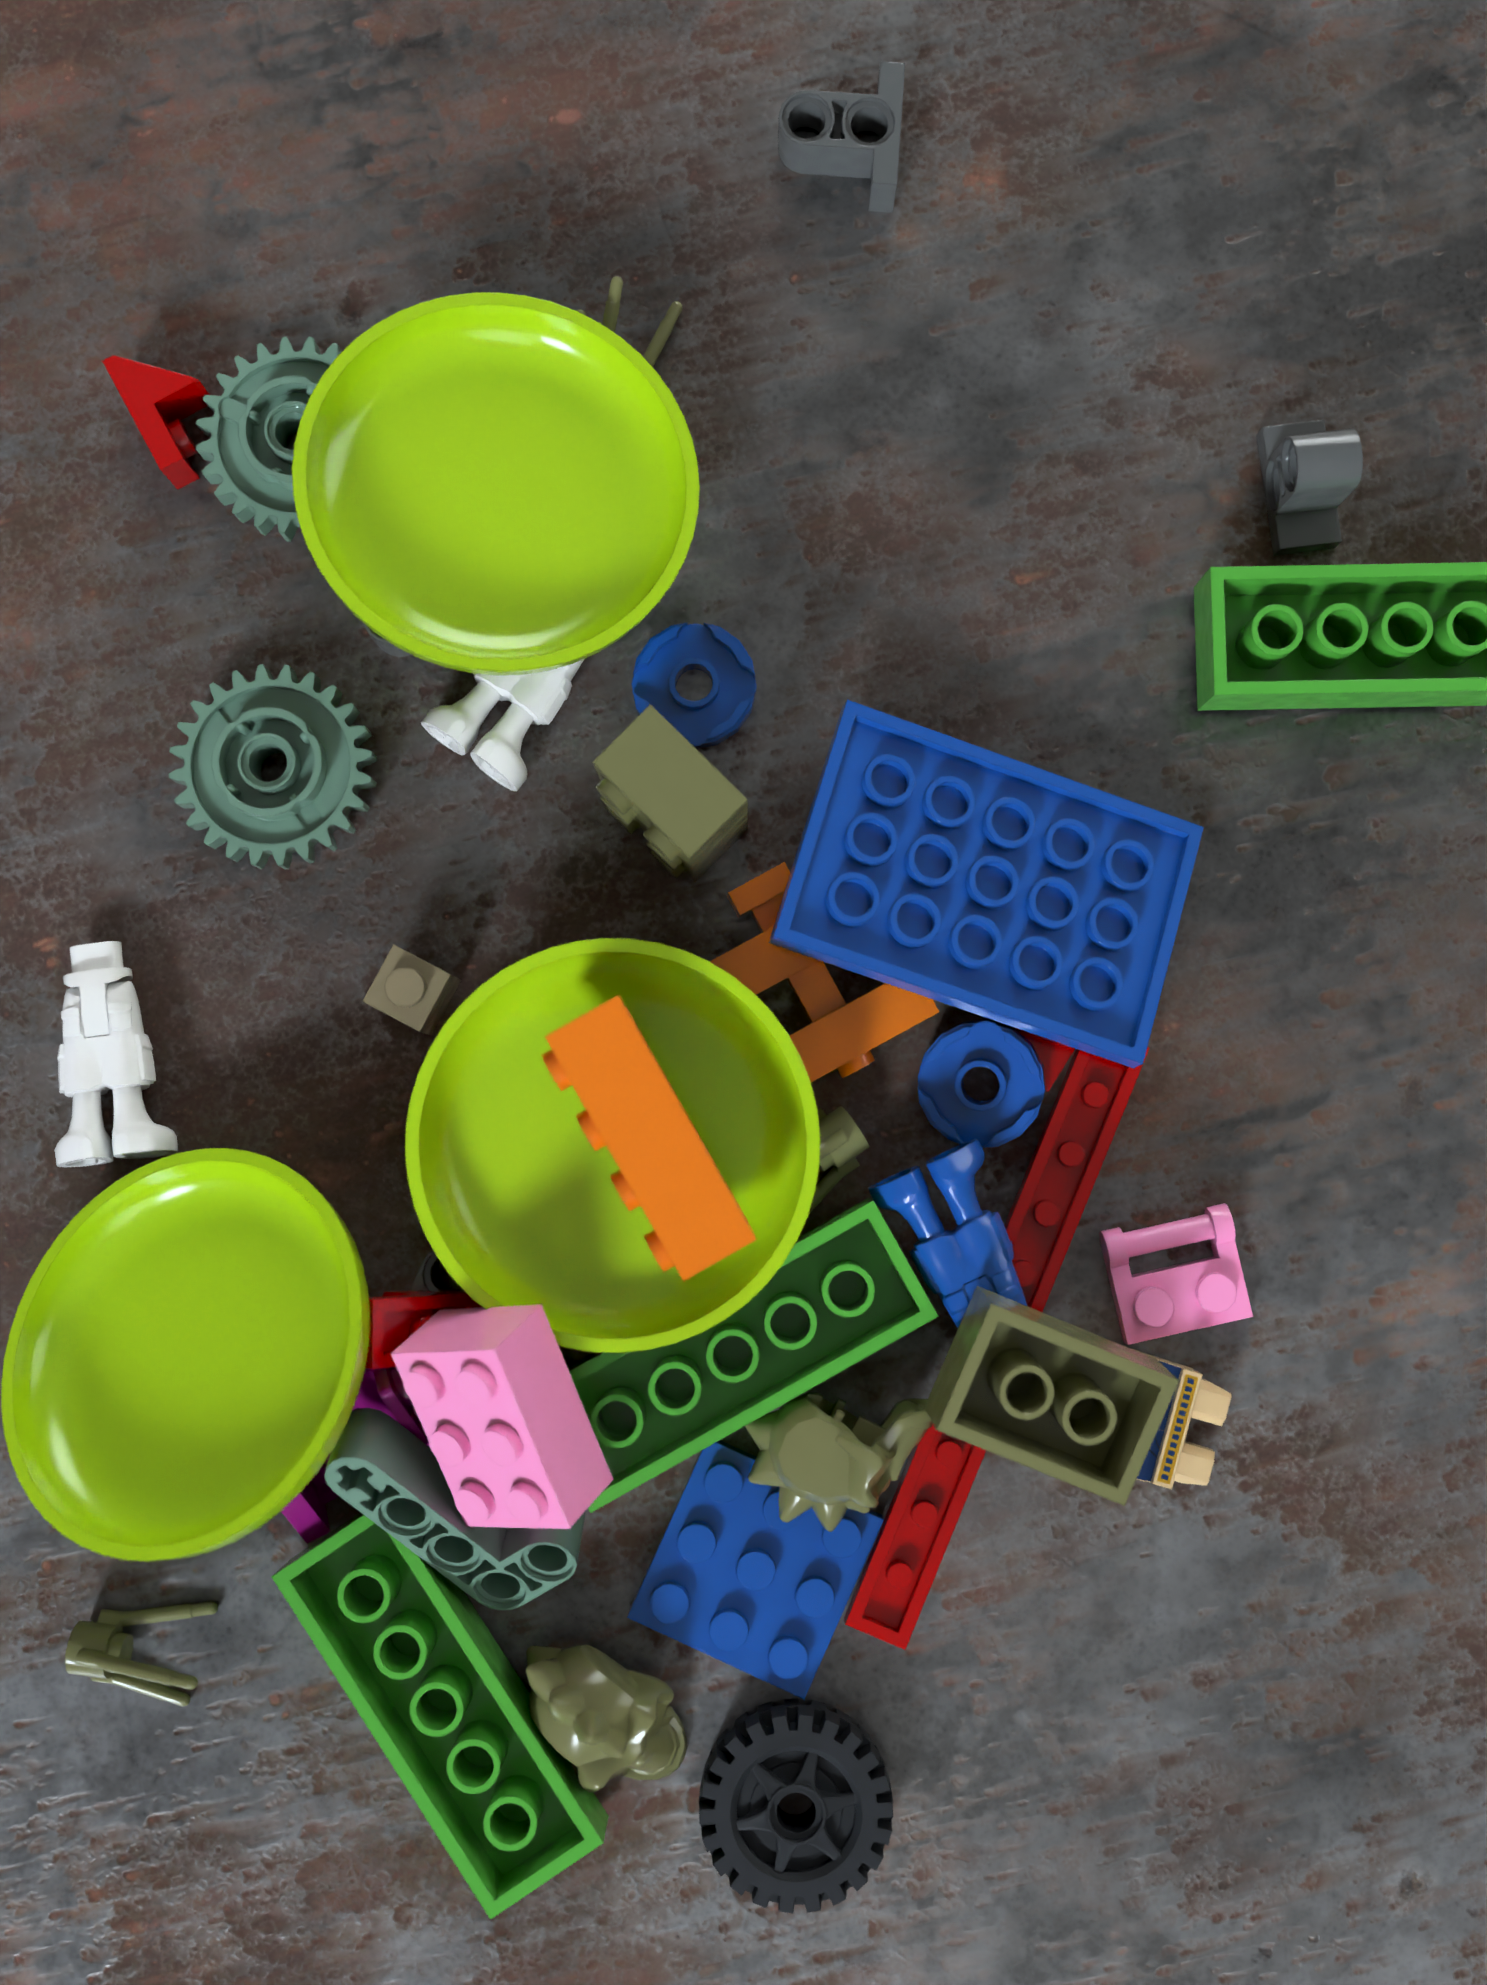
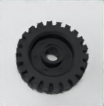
(805, 1854)

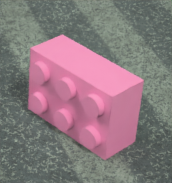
(503, 1417)

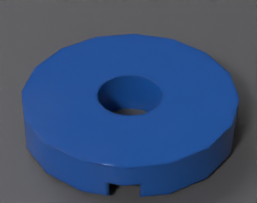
(704, 649)
(988, 1046)

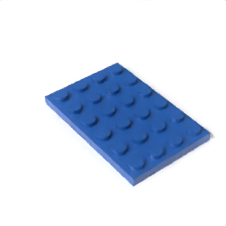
(988, 885)

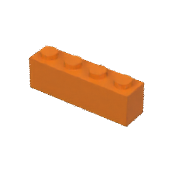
(650, 1139)

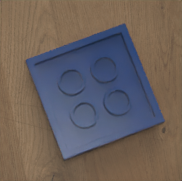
(745, 1580)

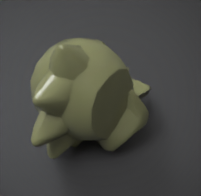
(831, 1457)
(603, 1715)

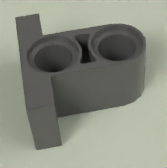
(838, 119)
(1305, 481)

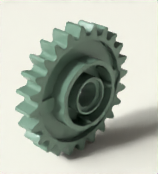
(253, 429)
(237, 737)

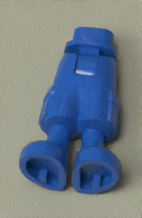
(959, 1258)

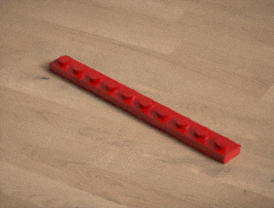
(1041, 1231)

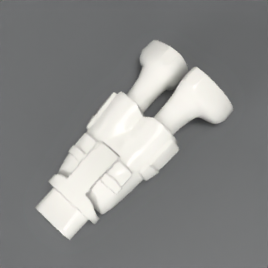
(533, 700)
(102, 1052)

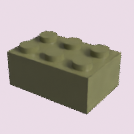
(672, 793)
(1050, 1396)

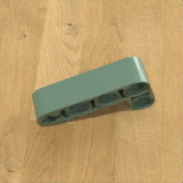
(404, 1492)

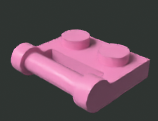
(1178, 1295)

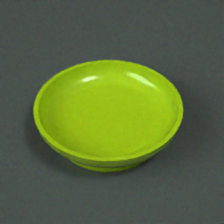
(495, 483)
(526, 1201)
(185, 1356)

